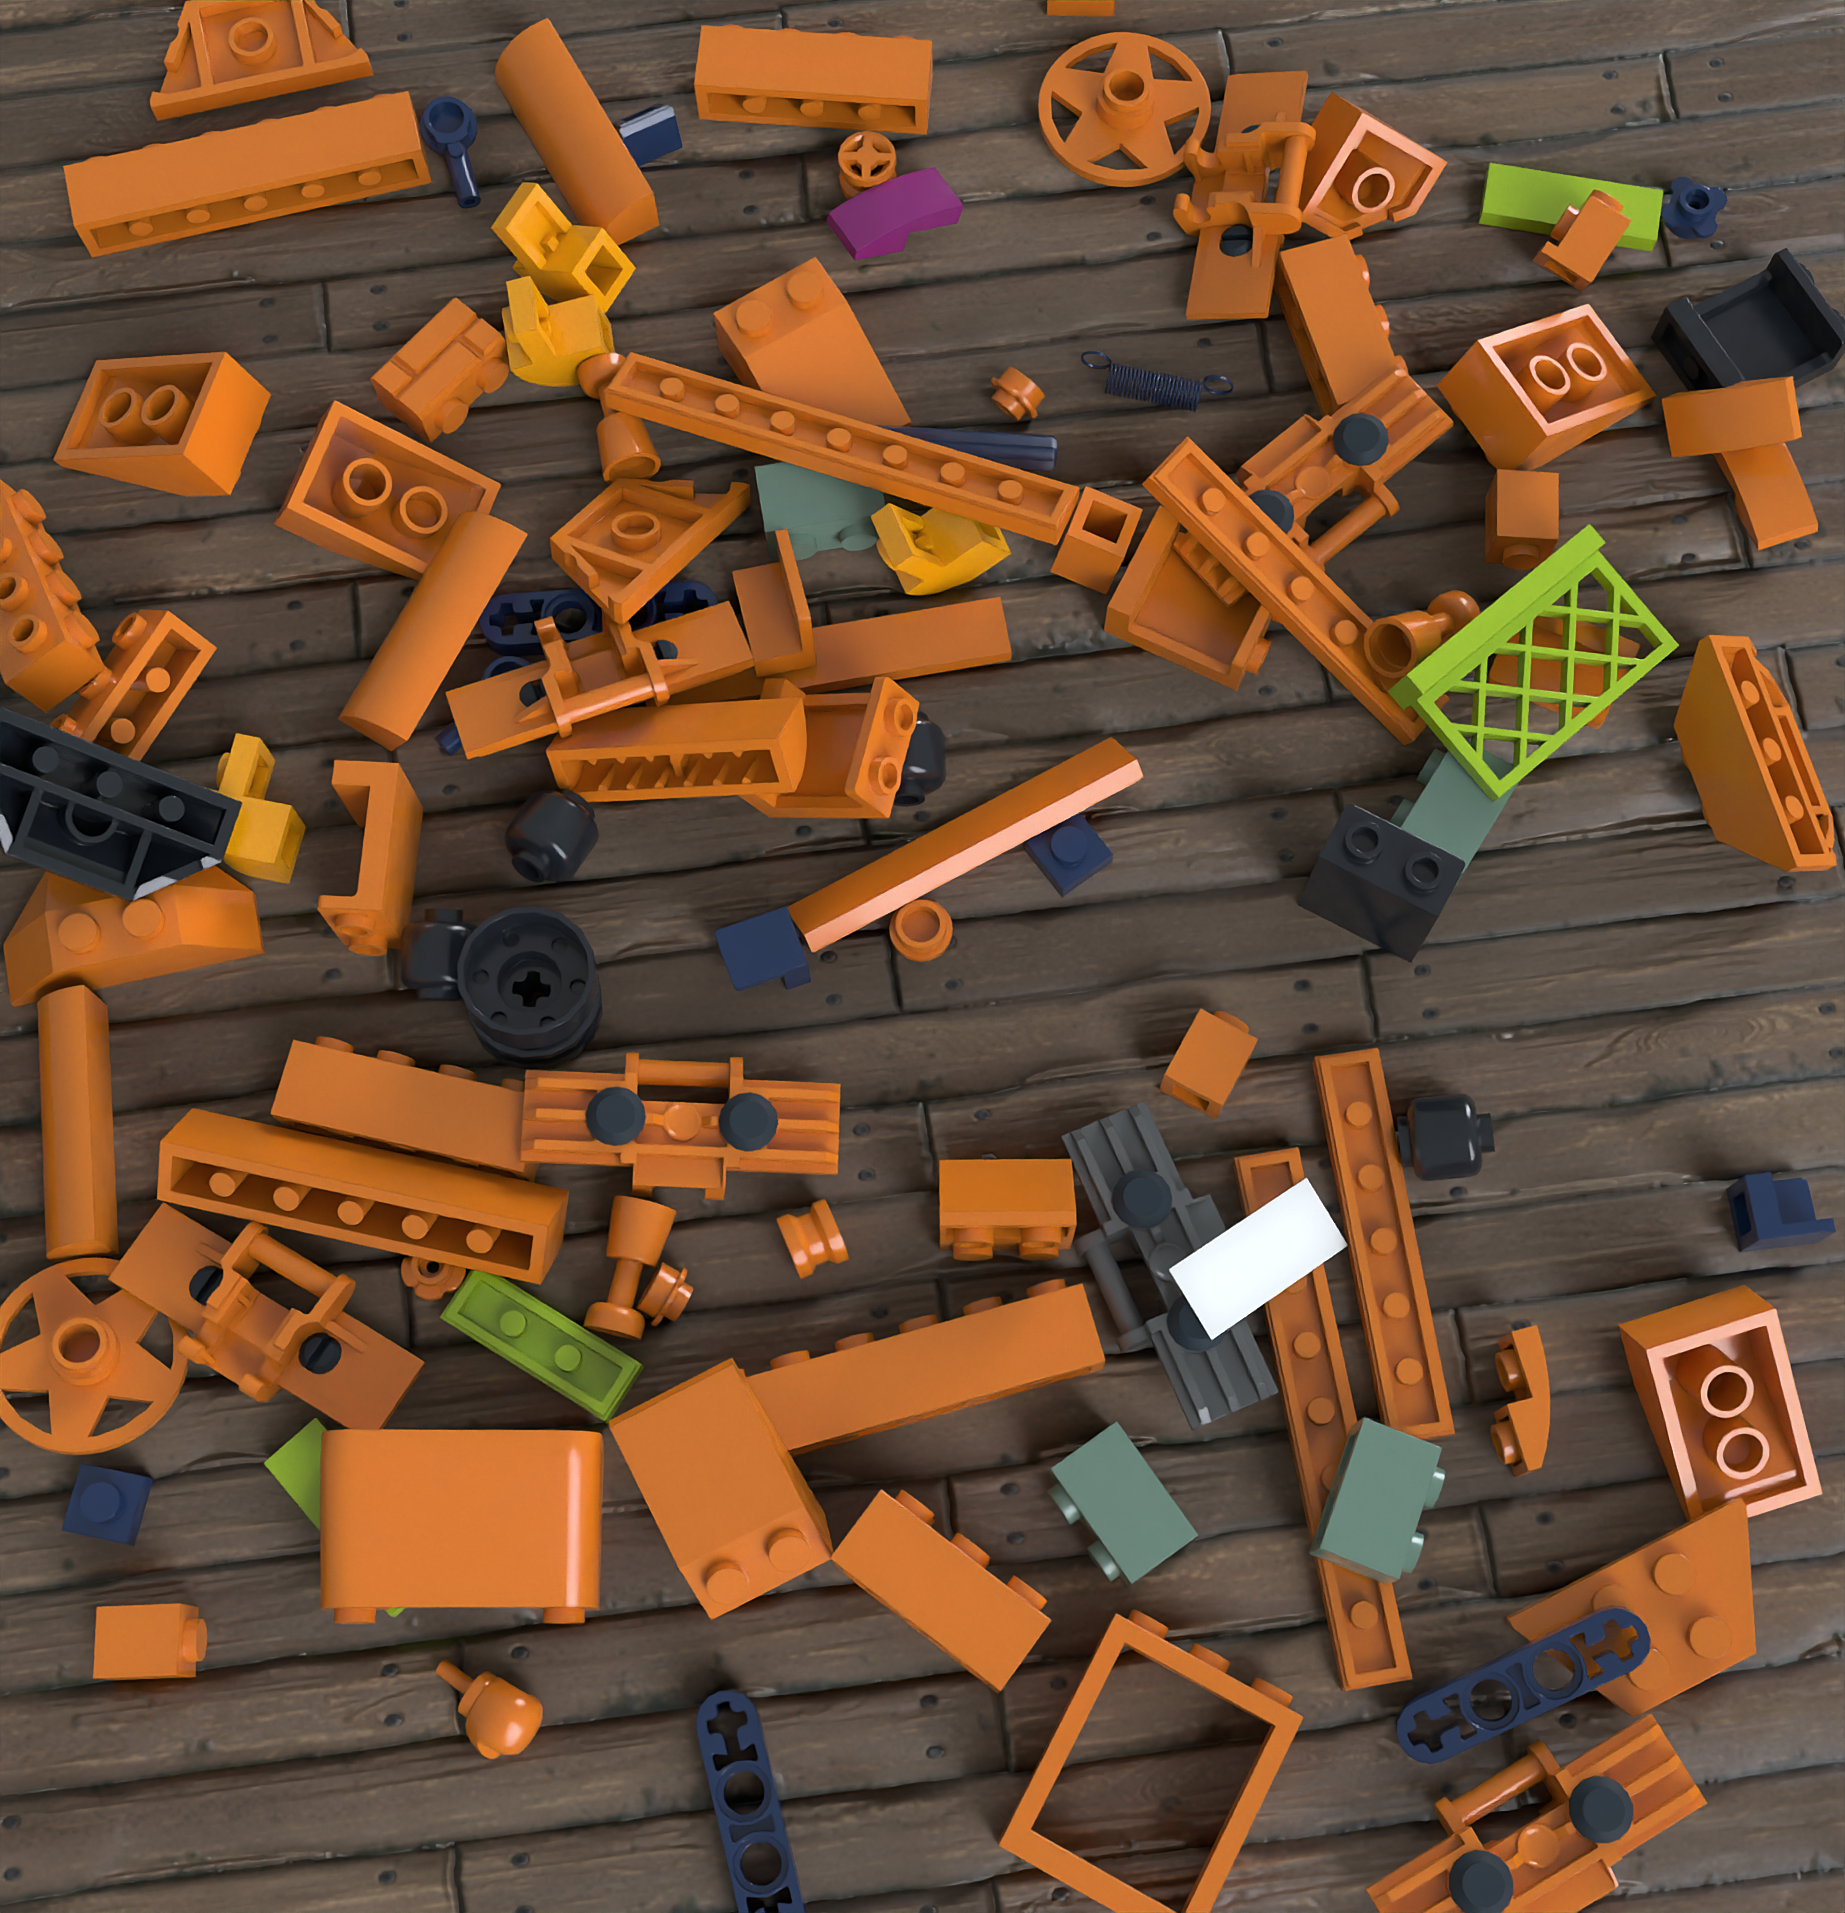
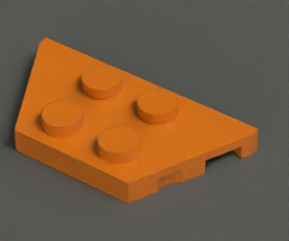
(252, 52)
(641, 538)
(1687, 1591)

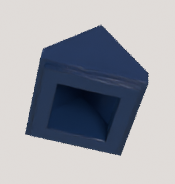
(650, 133)

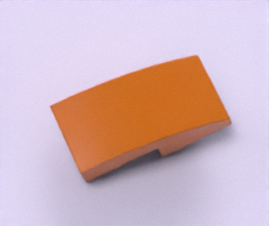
(1732, 417)
(1768, 494)
(1523, 1425)

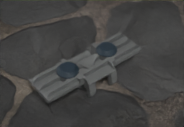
(1145, 1202)

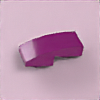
(884, 215)

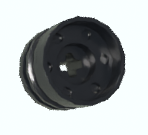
(526, 954)

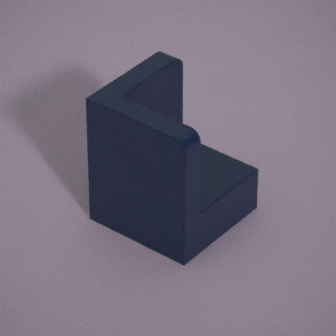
(763, 951)
(1774, 1213)

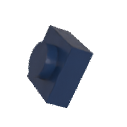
(1068, 853)
(107, 1504)

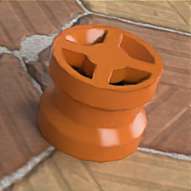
(859, 156)
(812, 1238)

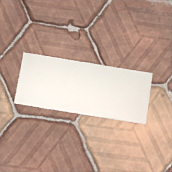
(1258, 1258)

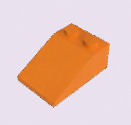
(808, 348)
(1543, 388)
(166, 422)
(379, 494)
(1722, 1403)
(723, 1489)

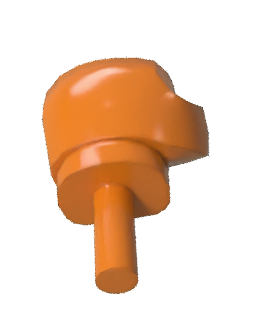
(497, 1713)

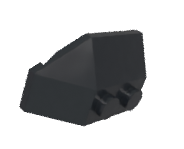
(103, 813)

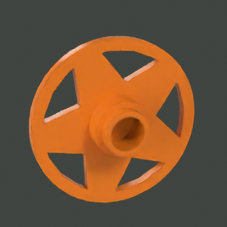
(1123, 108)
(85, 1360)

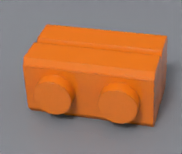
(443, 371)

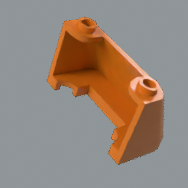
(460, 1521)

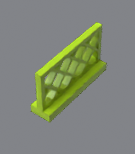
(1498, 624)

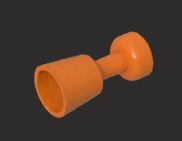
(621, 437)
(1405, 640)
(636, 1242)

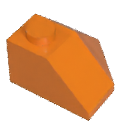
(1362, 172)

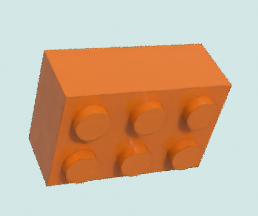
(942, 1588)

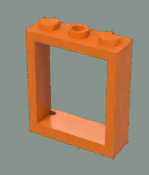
(1201, 1668)

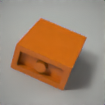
(1179, 618)
(851, 752)
(392, 815)

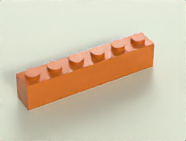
(247, 174)
(363, 1195)
(930, 1368)

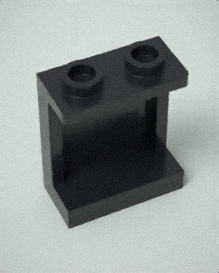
(1754, 331)
(1381, 882)

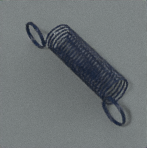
(1150, 377)

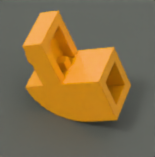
(559, 256)
(552, 340)
(936, 548)
(265, 831)

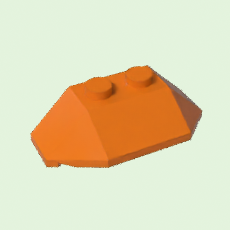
(1751, 760)
(100, 941)

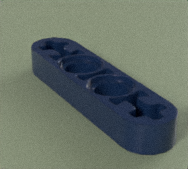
(550, 603)
(1527, 1695)
(764, 1824)

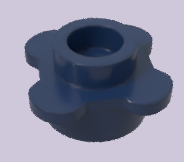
(1691, 222)

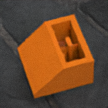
(1006, 1207)

